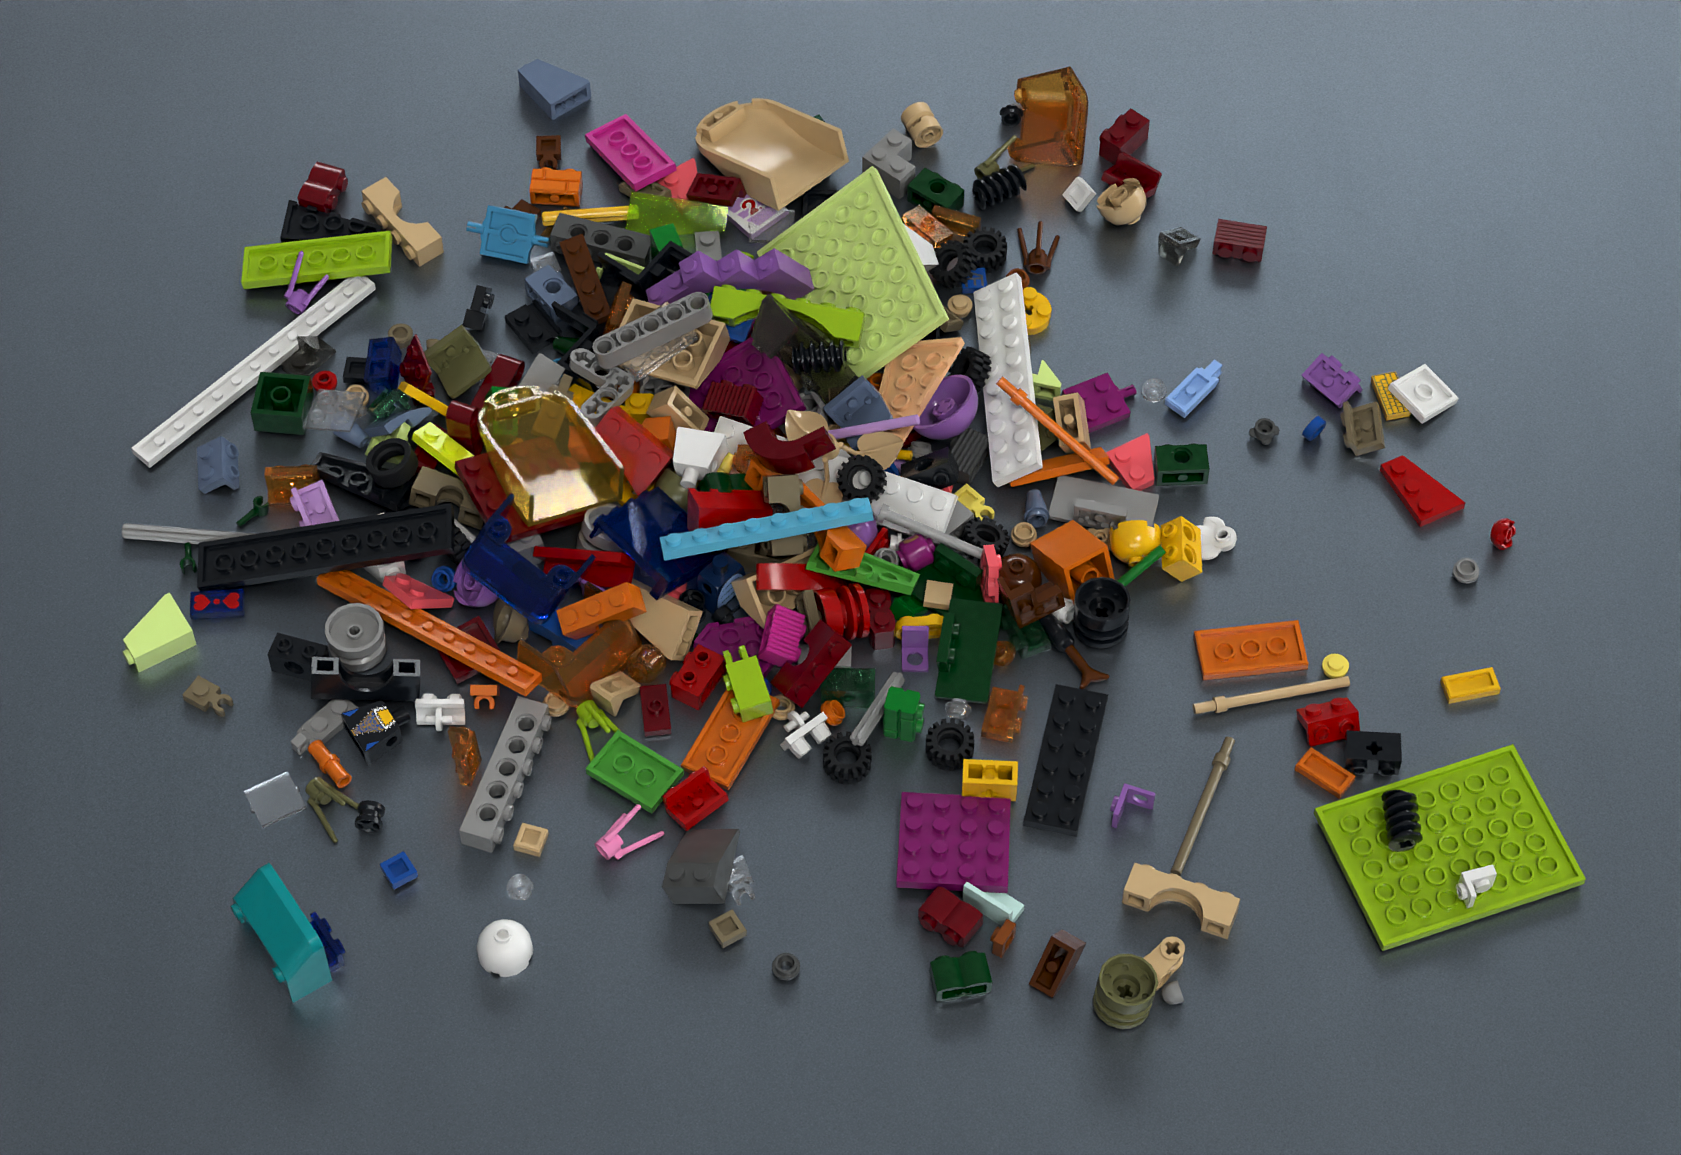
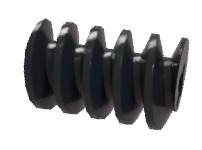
(998, 183)
(819, 357)
(1401, 820)

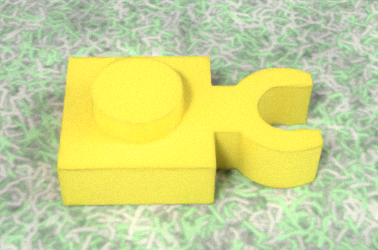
(974, 502)

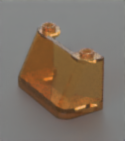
(1052, 119)

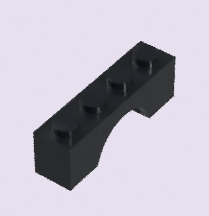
(395, 683)

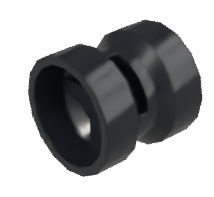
(696, 599)

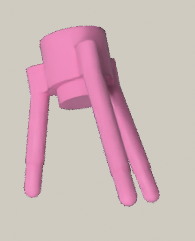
(610, 843)

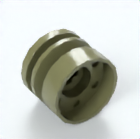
(1127, 978)

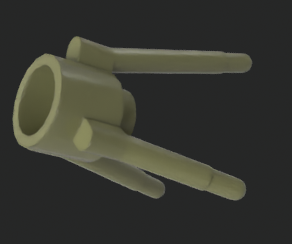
(991, 165)
(322, 793)

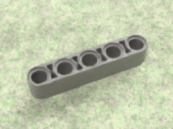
(644, 339)

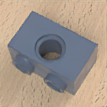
(548, 287)

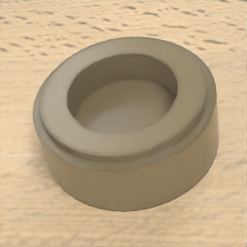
(402, 334)

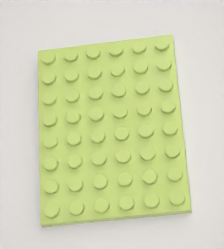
(866, 262)

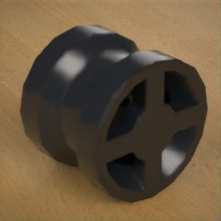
(369, 816)

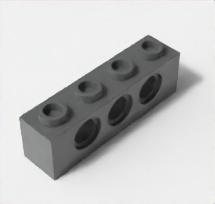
(602, 238)

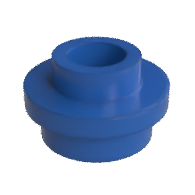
(438, 581)

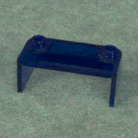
(513, 576)

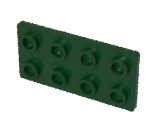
(953, 569)
(968, 650)

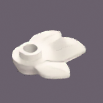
(1211, 537)

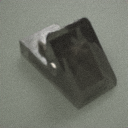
(1175, 243)
(308, 357)

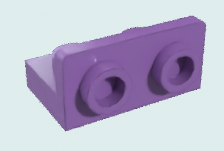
(1332, 380)

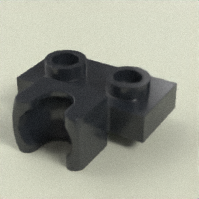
(482, 300)

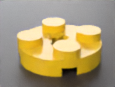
(1040, 310)

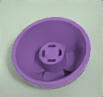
(949, 409)

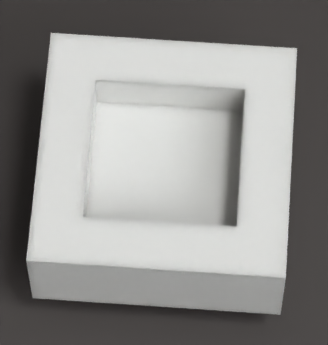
(1079, 194)

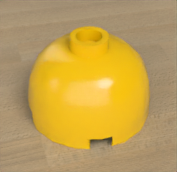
(1133, 540)

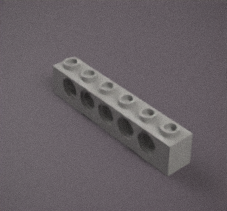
(524, 715)

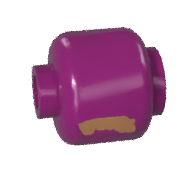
(916, 552)

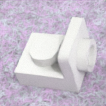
(1475, 880)

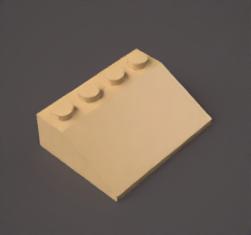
(694, 362)

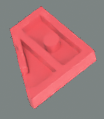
(415, 593)

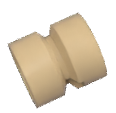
(921, 124)

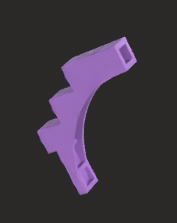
(700, 273)

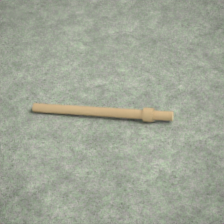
(1221, 704)

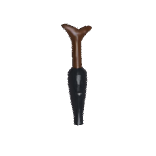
(1064, 642)

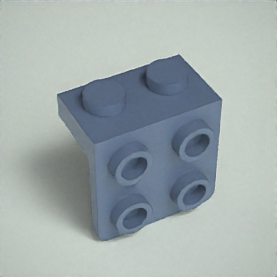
(856, 406)

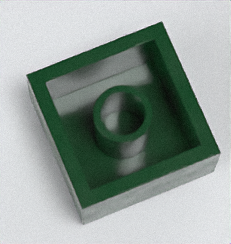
(281, 403)

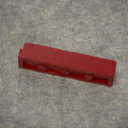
(606, 571)

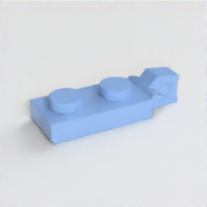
(1194, 389)

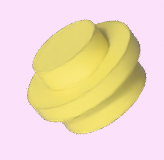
(1335, 666)

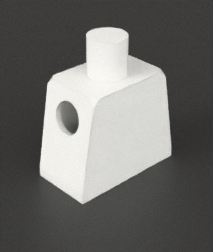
(697, 454)

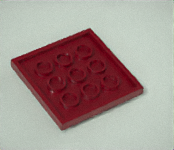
(488, 495)

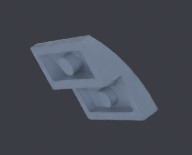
(387, 425)

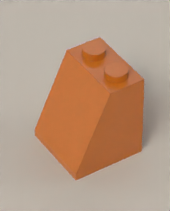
(1071, 557)

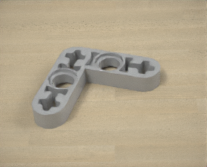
(585, 364)

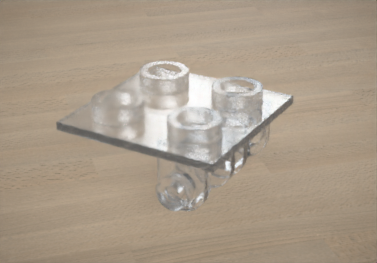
(335, 410)

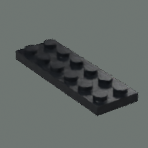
(1065, 760)

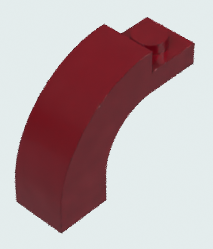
(788, 456)

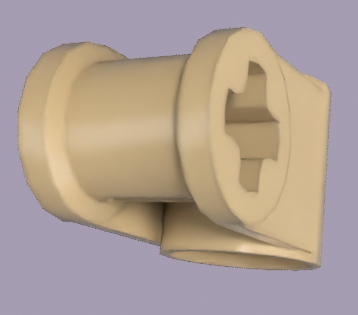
(1164, 963)

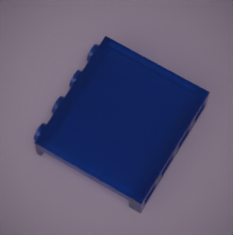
(638, 530)

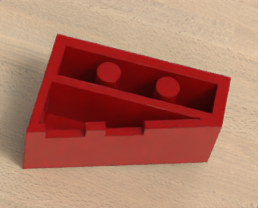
(635, 448)
(717, 507)

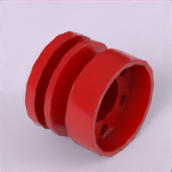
(845, 610)

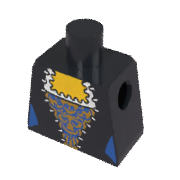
(374, 729)

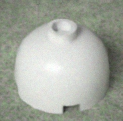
(504, 947)

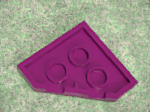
(731, 636)

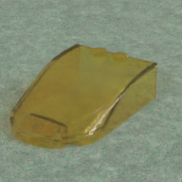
(547, 454)

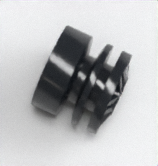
(1101, 612)

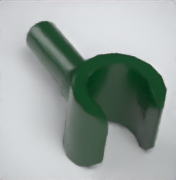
(258, 510)
(188, 560)

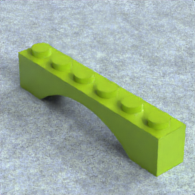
(837, 324)

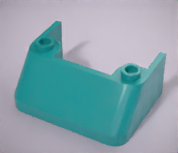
(284, 932)

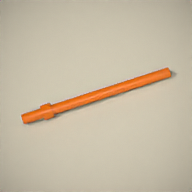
(1019, 397)

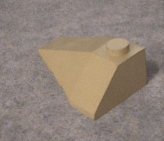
(757, 602)

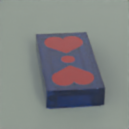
(217, 603)

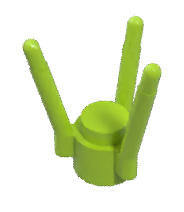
(592, 716)

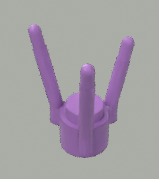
(299, 300)

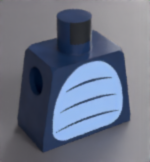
(716, 581)

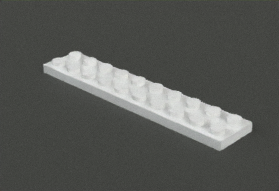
(1004, 337)
(902, 495)

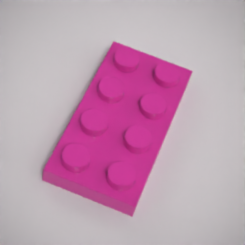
(630, 152)

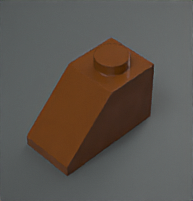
(1057, 962)

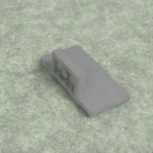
(1100, 504)

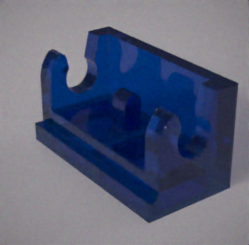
(382, 363)

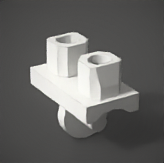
(440, 711)
(796, 740)

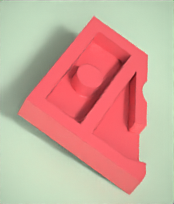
(680, 180)
(1133, 463)
(990, 564)

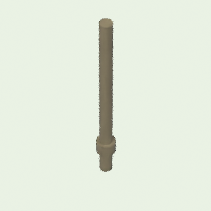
(1220, 764)

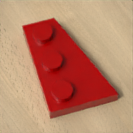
(1419, 492)

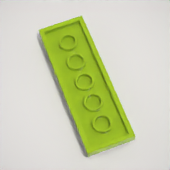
(333, 256)

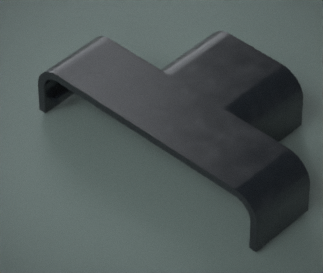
(613, 274)

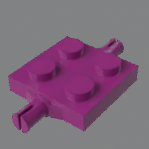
(1103, 401)

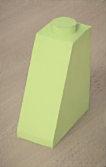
(158, 635)

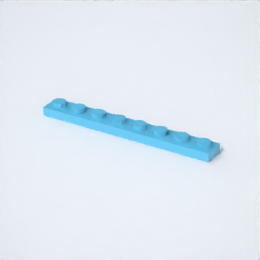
(766, 528)

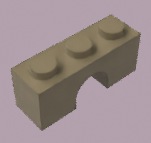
(436, 487)
(786, 491)

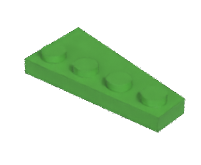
(872, 572)

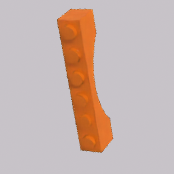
(838, 545)

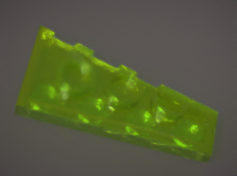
(653, 211)

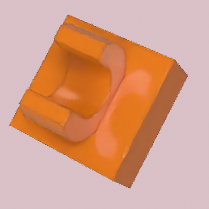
(484, 692)

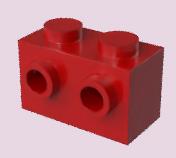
(697, 677)

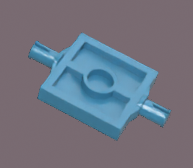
(508, 234)

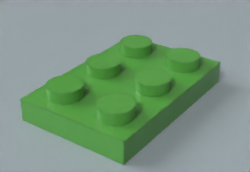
(634, 771)

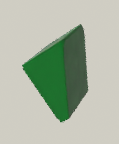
(907, 606)

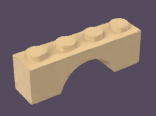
(418, 240)
(1150, 887)

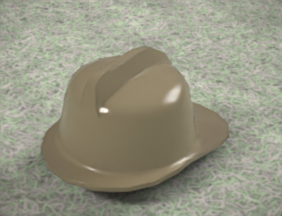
(509, 623)

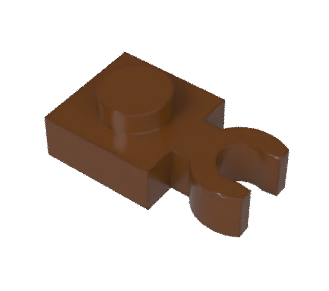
(548, 150)

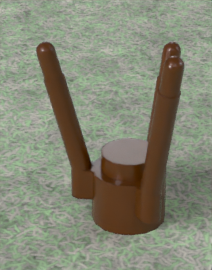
(1037, 261)

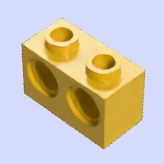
(1182, 548)

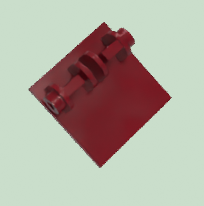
(416, 369)

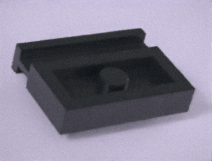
(533, 326)

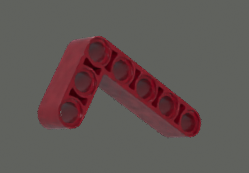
(463, 418)

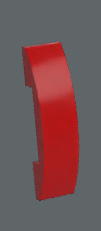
(793, 577)

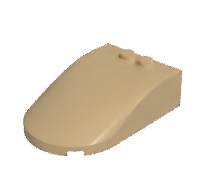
(771, 148)

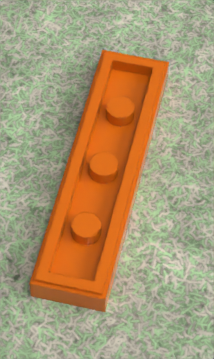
(1061, 466)

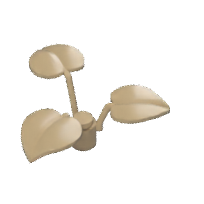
(879, 446)

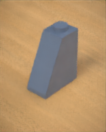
(553, 88)

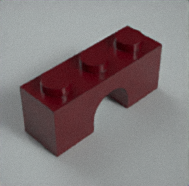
(825, 651)

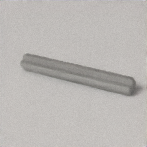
(875, 711)

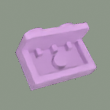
(313, 504)

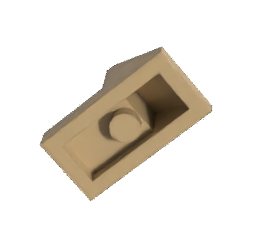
(612, 690)

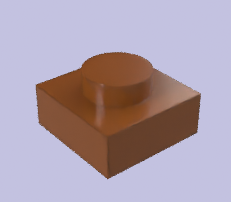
(1003, 937)

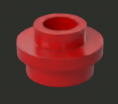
(327, 376)

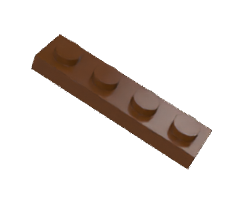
(585, 278)

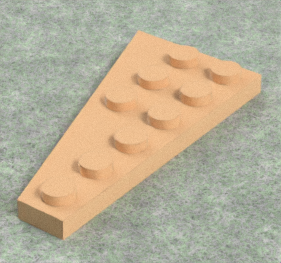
(915, 376)

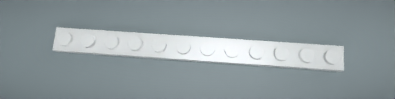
(246, 373)

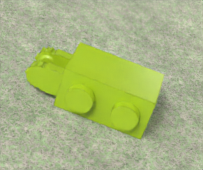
(748, 686)

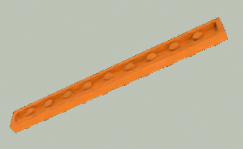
(433, 631)

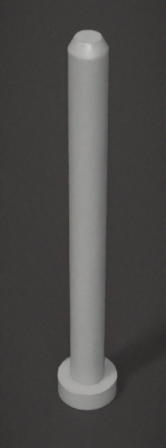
(929, 532)

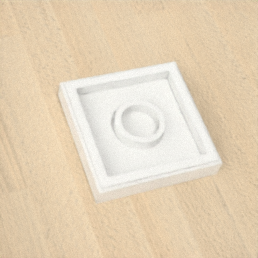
(1423, 393)

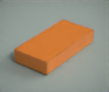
(1325, 773)

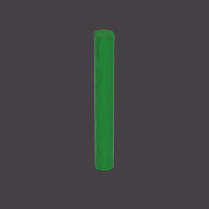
(1142, 565)

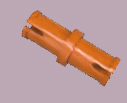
(329, 763)

